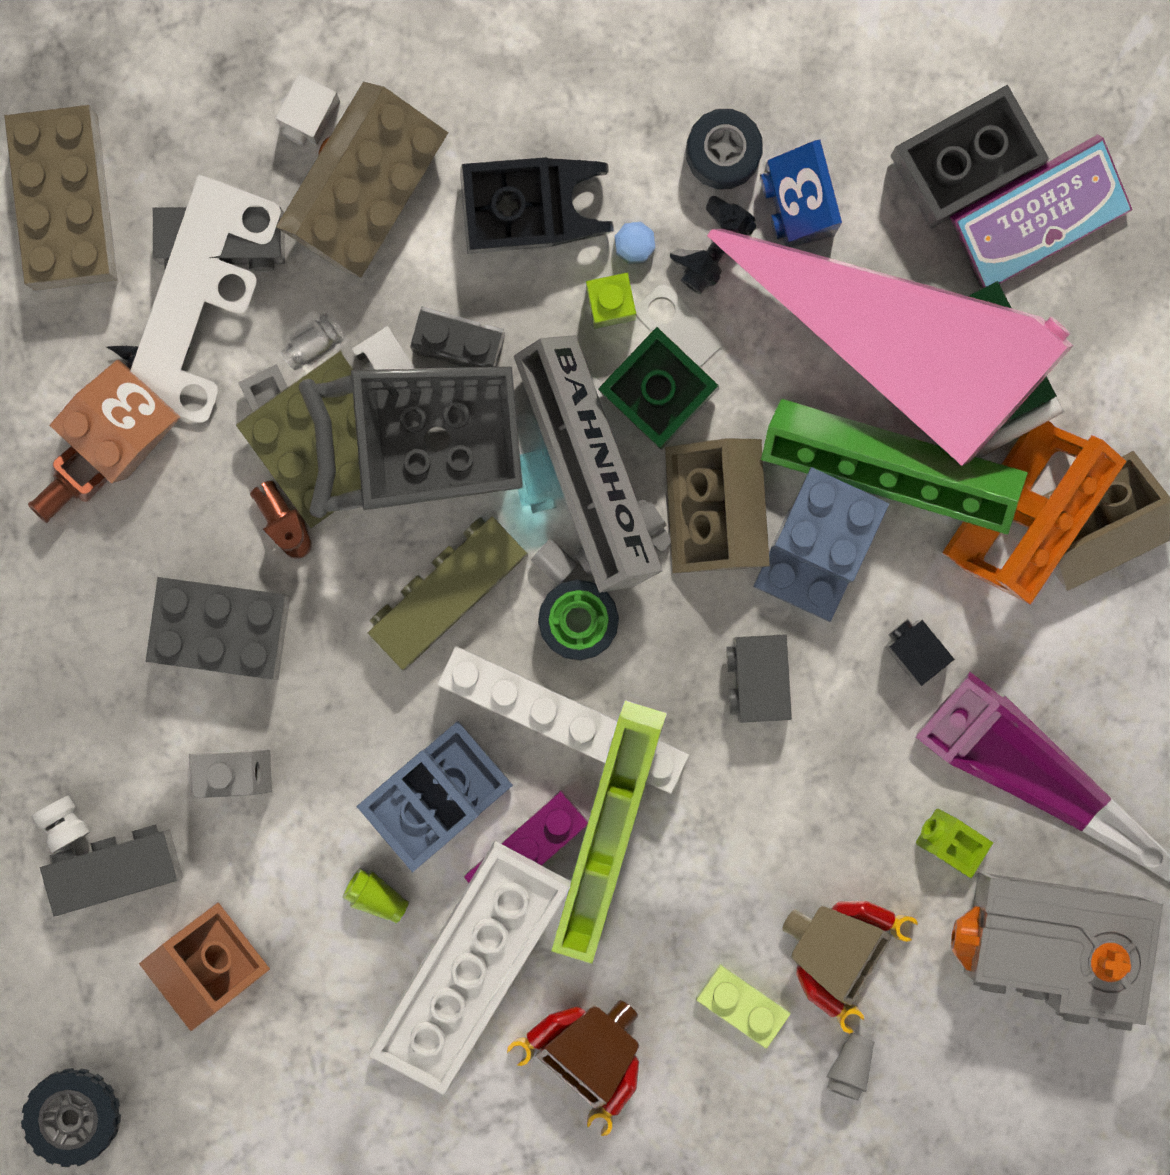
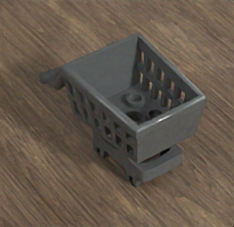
(391, 423)

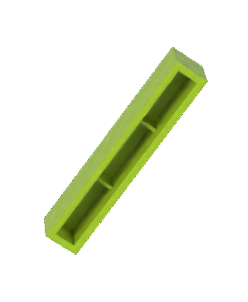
(608, 831)

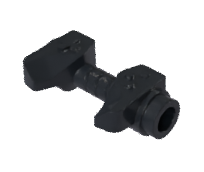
(701, 265)

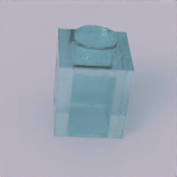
(538, 481)

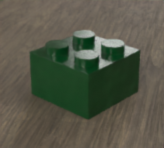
(659, 388)

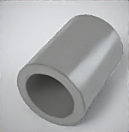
(554, 562)

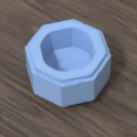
(634, 243)

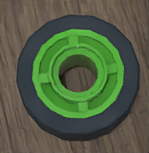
(573, 644)

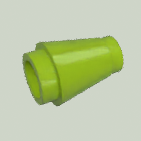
(374, 896)

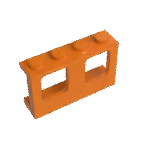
(1051, 521)

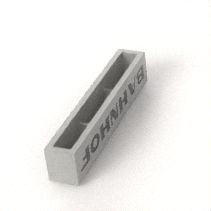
(587, 463)

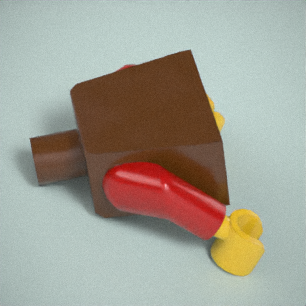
(589, 1055)

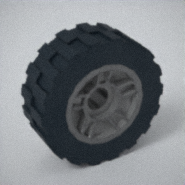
(47, 1110)

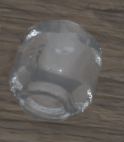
(312, 341)

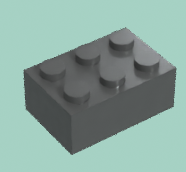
(968, 156)
(217, 628)

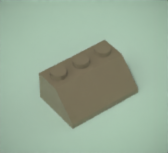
(717, 505)
(1123, 526)

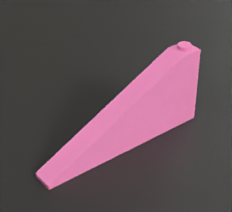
(931, 352)

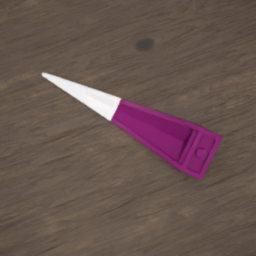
(1002, 746)

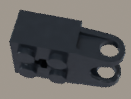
(543, 200)

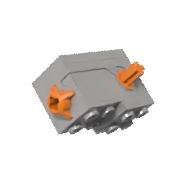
(1062, 945)

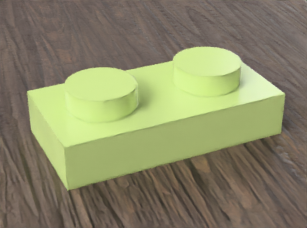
(743, 1006)

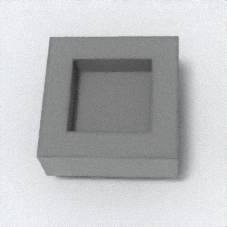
(262, 386)

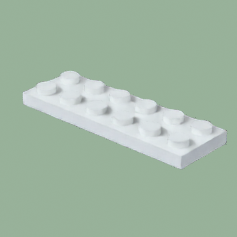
(469, 967)

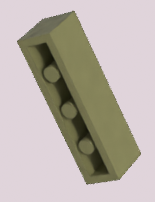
(447, 593)

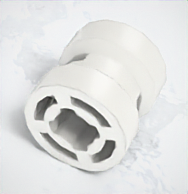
(65, 832)

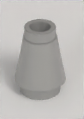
(852, 1068)

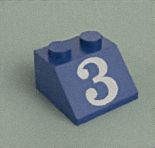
(801, 195)

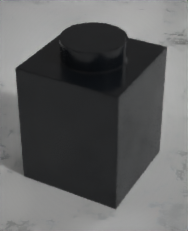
(918, 651)

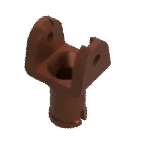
(64, 488)
(283, 525)

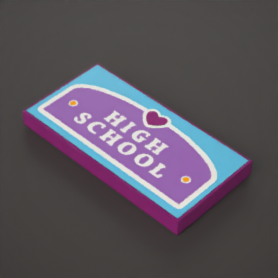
(1041, 212)

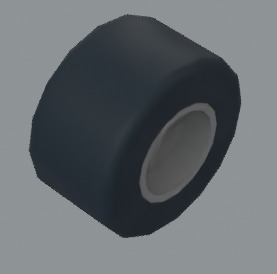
(728, 134)

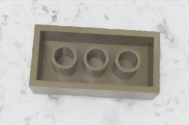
(362, 179)
(60, 198)

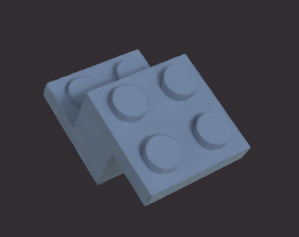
(821, 544)
(434, 796)

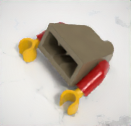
(840, 952)

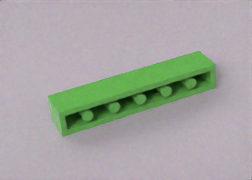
(894, 466)

